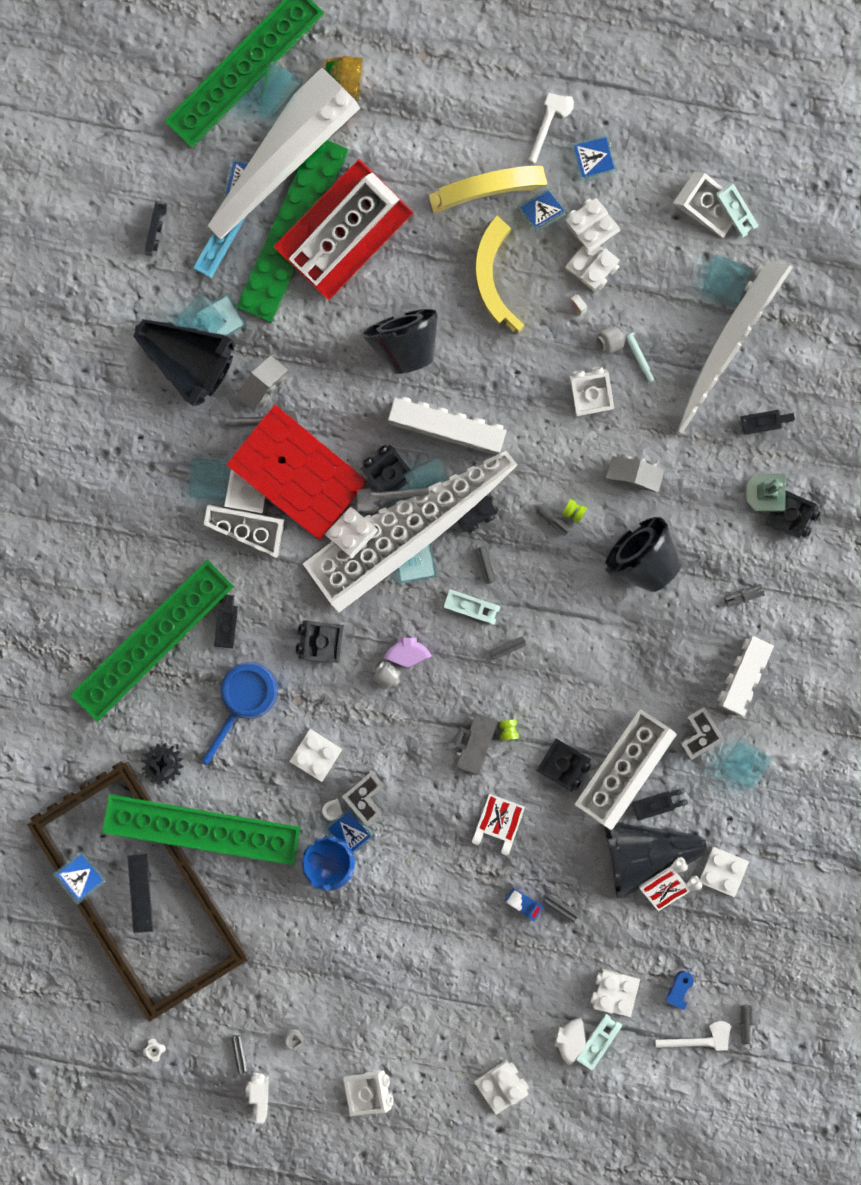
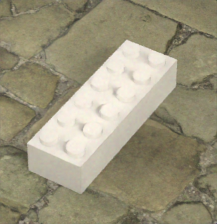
(446, 426)
(625, 769)

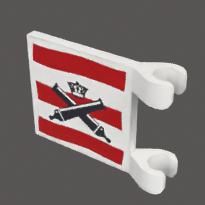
(500, 820)
(669, 886)

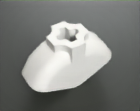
(571, 1040)

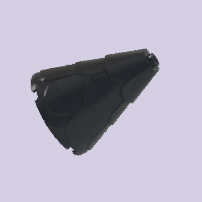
(187, 357)
(646, 851)

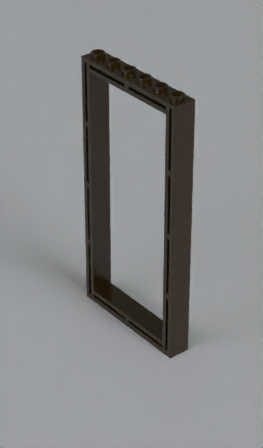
(95, 921)

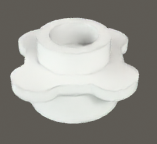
(152, 1044)

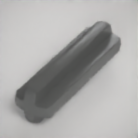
(485, 565)
(507, 648)
(560, 908)
(239, 1052)

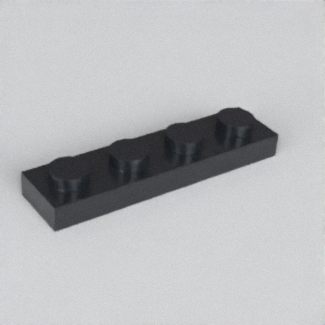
(140, 893)

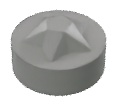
(293, 1039)

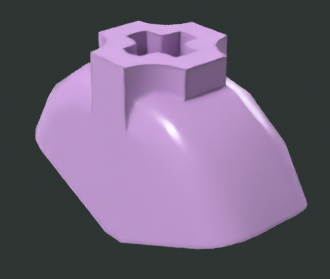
(407, 652)

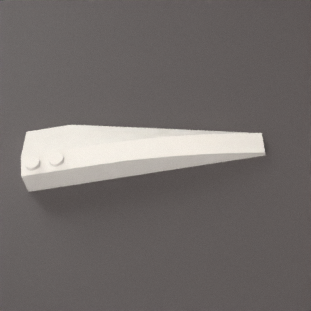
(734, 333)

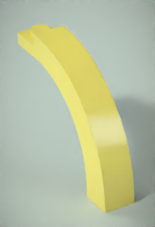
(487, 184)
(486, 253)

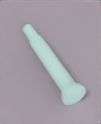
(639, 356)

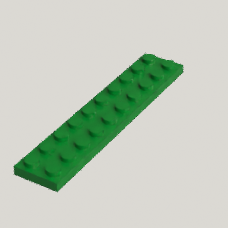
(242, 69)
(272, 271)
(152, 640)
(201, 829)

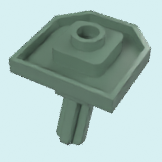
(767, 492)

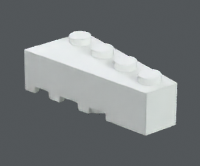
(251, 528)
(745, 675)

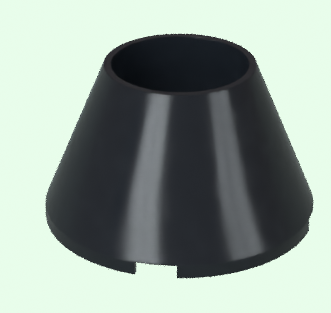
(406, 341)
(645, 556)

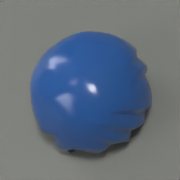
(328, 863)

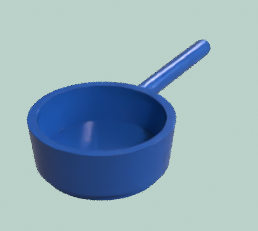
(248, 693)

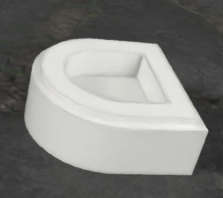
(579, 304)
(332, 810)

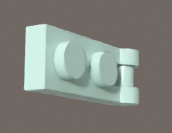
(736, 209)
(471, 606)
(599, 1042)

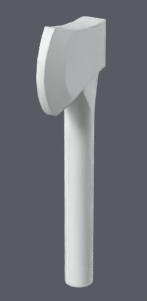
(554, 103)
(719, 1040)

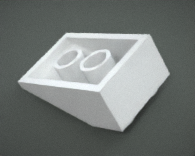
(702, 204)

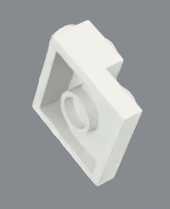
(591, 224)
(593, 267)
(591, 391)
(615, 992)
(502, 1086)
(368, 1093)
(258, 1094)

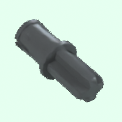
(553, 519)
(746, 1024)

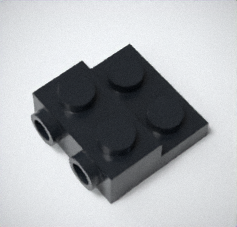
(386, 469)
(480, 512)
(796, 518)
(319, 641)
(564, 765)

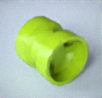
(571, 507)
(508, 729)

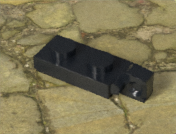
(155, 227)
(765, 421)
(226, 623)

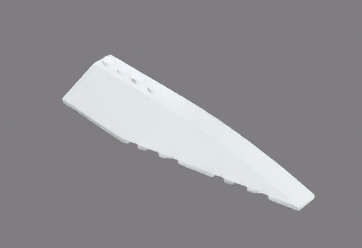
(403, 532)

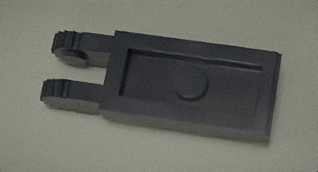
(657, 804)

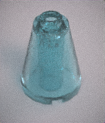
(276, 89)

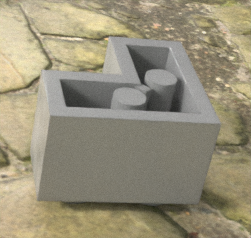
(262, 383)
(635, 472)
(705, 734)
(359, 798)

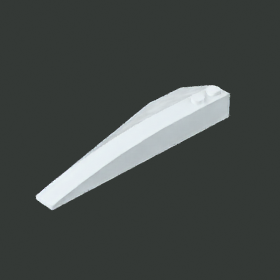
(302, 128)

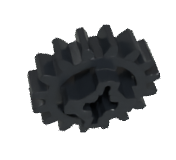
(170, 764)

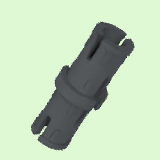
(744, 595)

